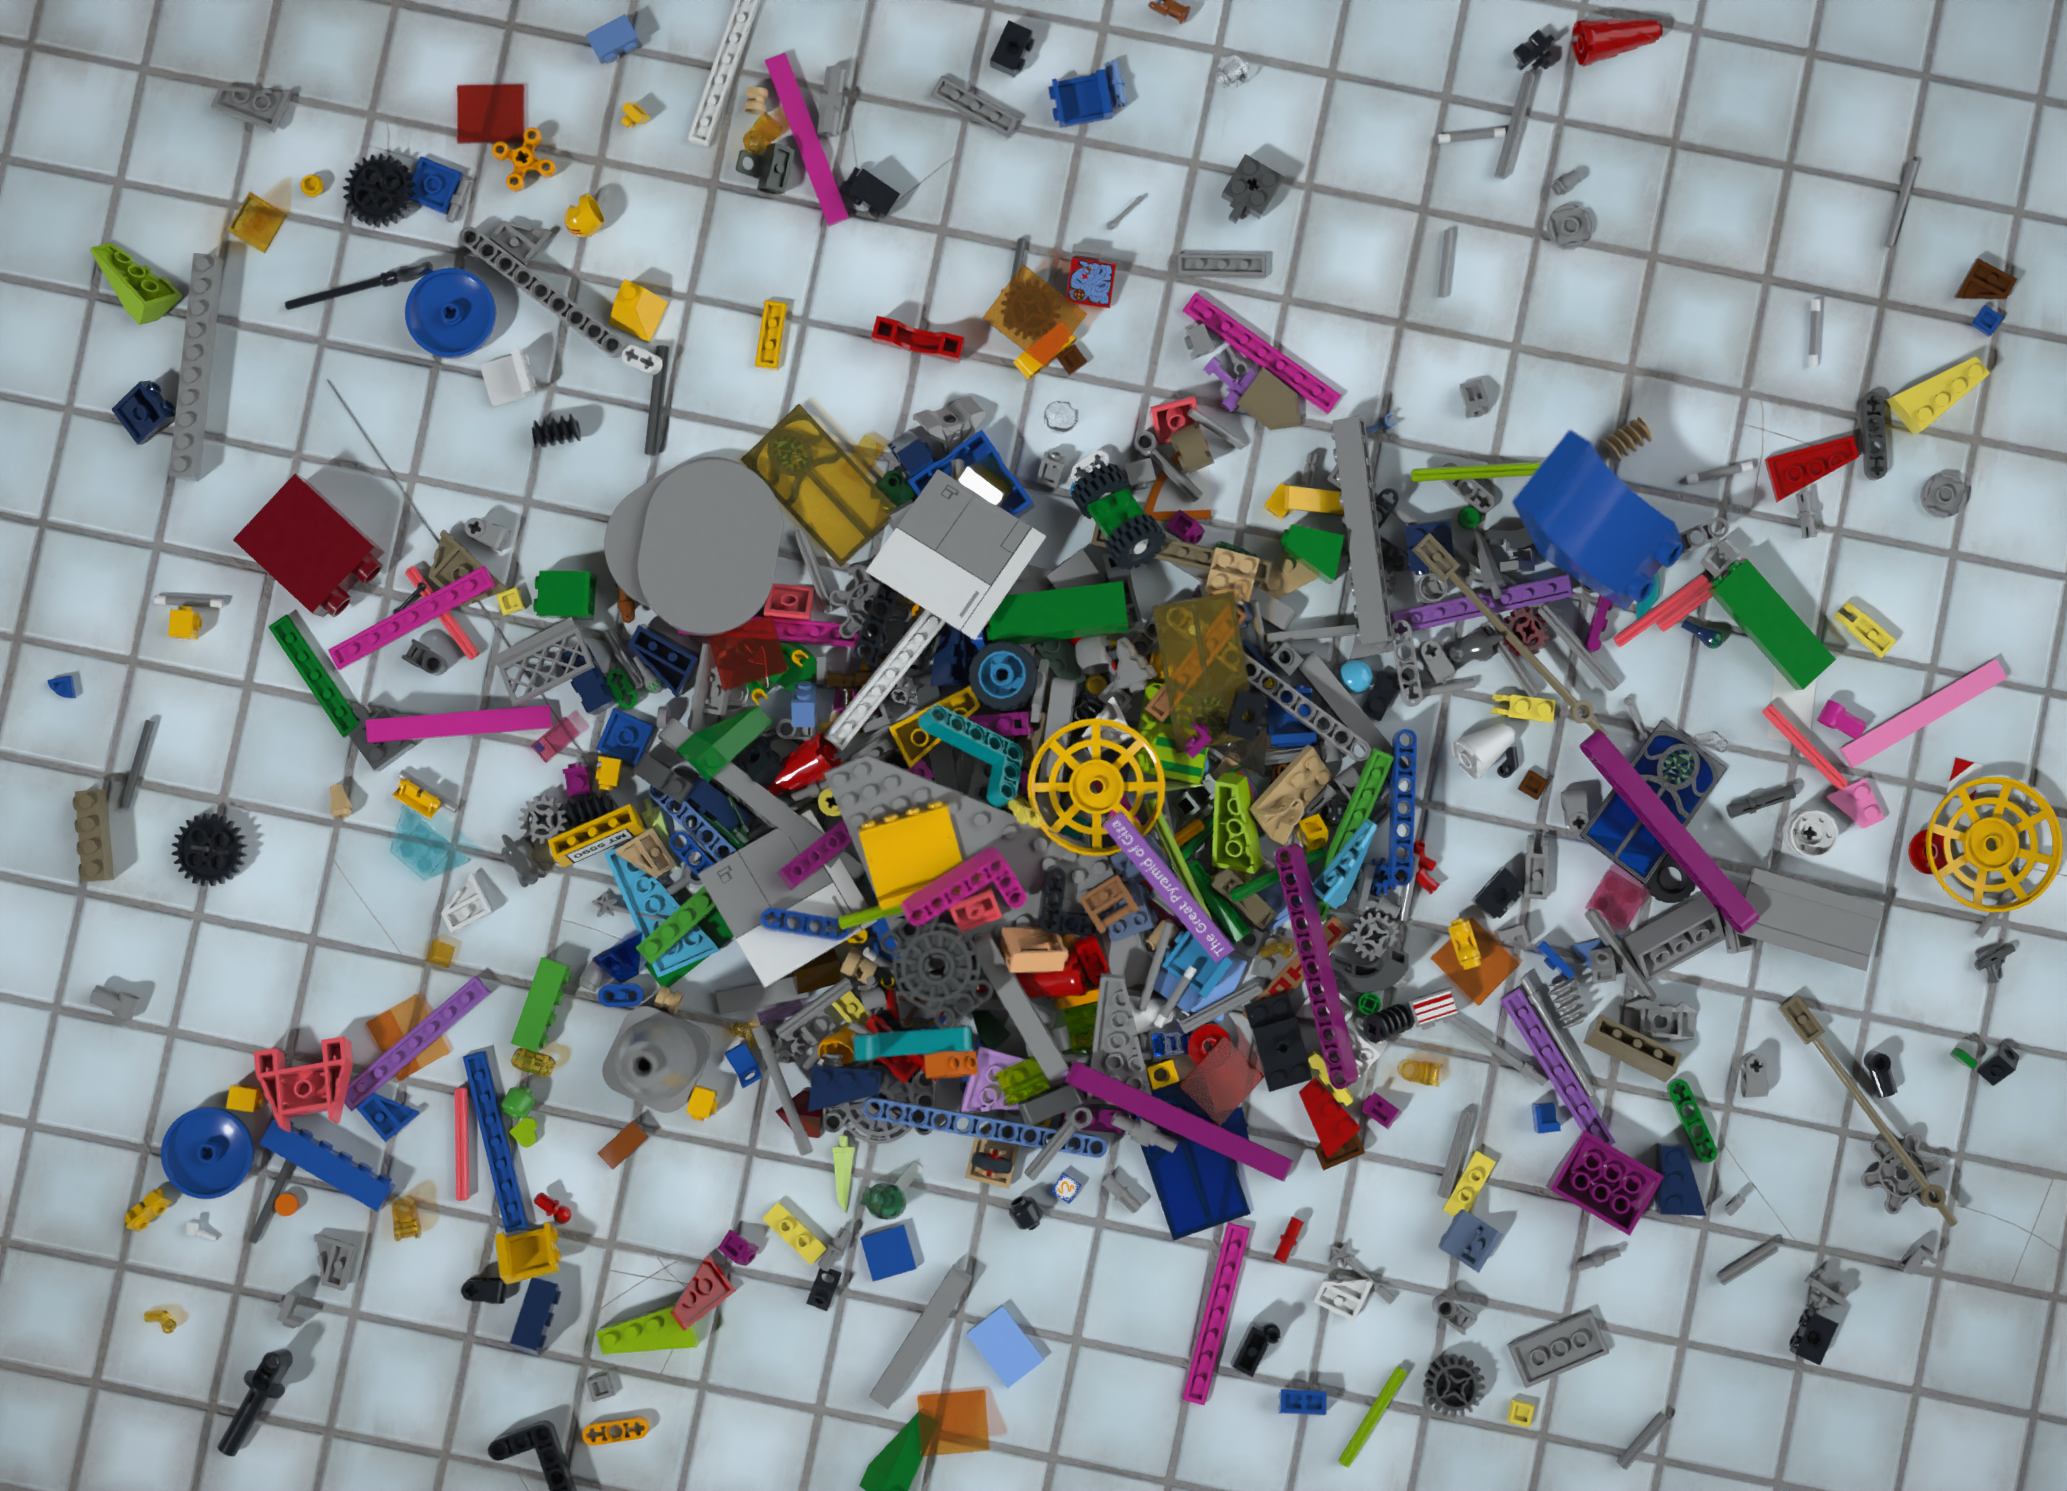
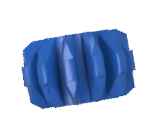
(1383, 883)

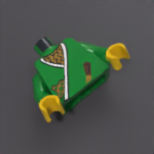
(763, 686)

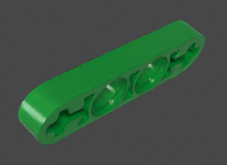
(1690, 1121)

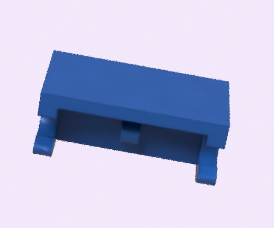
(1302, 1402)

